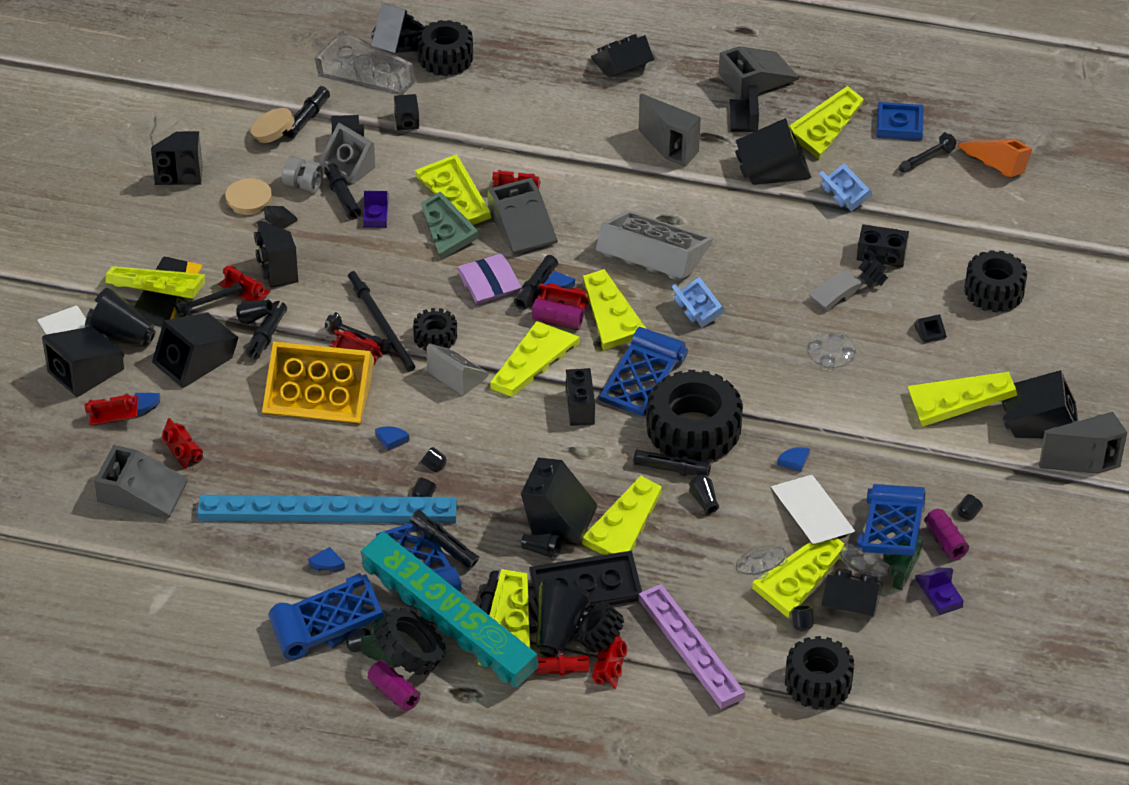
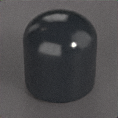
(434, 460)
(423, 488)
(969, 507)
(803, 617)
(353, 639)

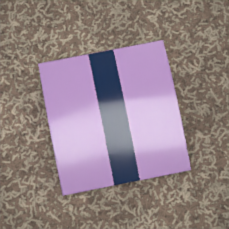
(489, 278)

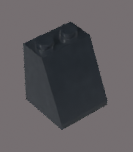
(772, 155)
(193, 347)
(81, 358)
(1039, 406)
(557, 501)

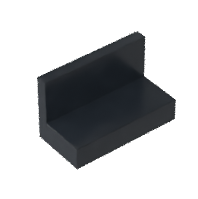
(745, 112)

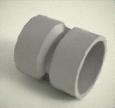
(303, 174)

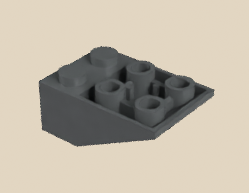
(754, 67)
(669, 129)
(521, 215)
(1085, 445)
(138, 482)

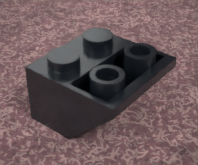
(623, 55)
(178, 159)
(276, 254)
(852, 592)

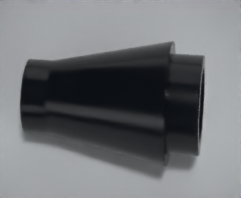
(253, 310)
(703, 491)
(542, 543)

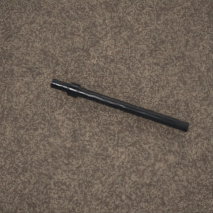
(363, 292)

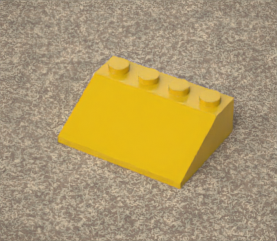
(318, 382)

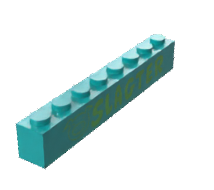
(449, 610)

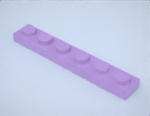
(691, 646)

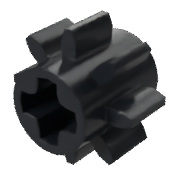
(873, 272)

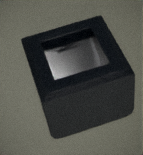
(279, 216)
(930, 328)

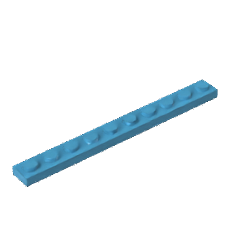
(324, 508)

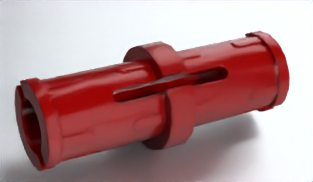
(562, 665)

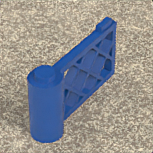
(654, 349)
(896, 501)
(446, 572)
(295, 635)

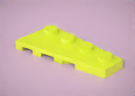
(160, 281)
(624, 519)

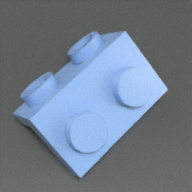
(846, 187)
(699, 301)

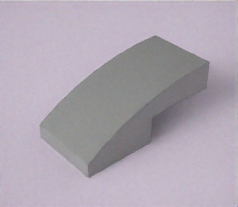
(834, 289)

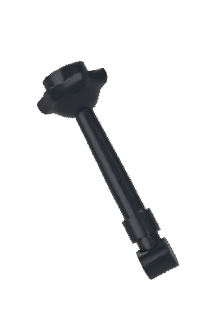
(946, 142)
(184, 307)
(334, 322)

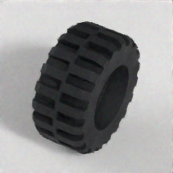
(700, 394)

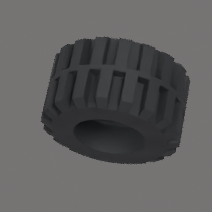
(445, 47)
(995, 281)
(814, 688)

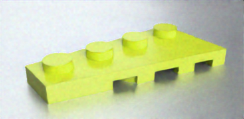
(825, 122)
(457, 186)
(610, 309)
(532, 356)
(958, 396)
(794, 581)
(511, 604)

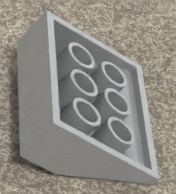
(652, 244)

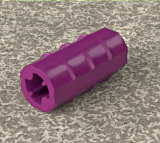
(557, 313)
(946, 534)
(393, 685)

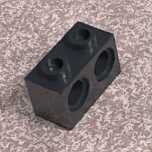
(883, 244)
(580, 397)

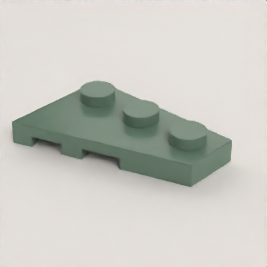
(447, 225)

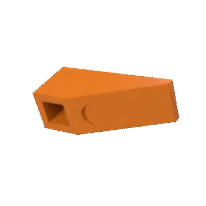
(1003, 154)

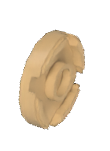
(272, 124)
(248, 196)

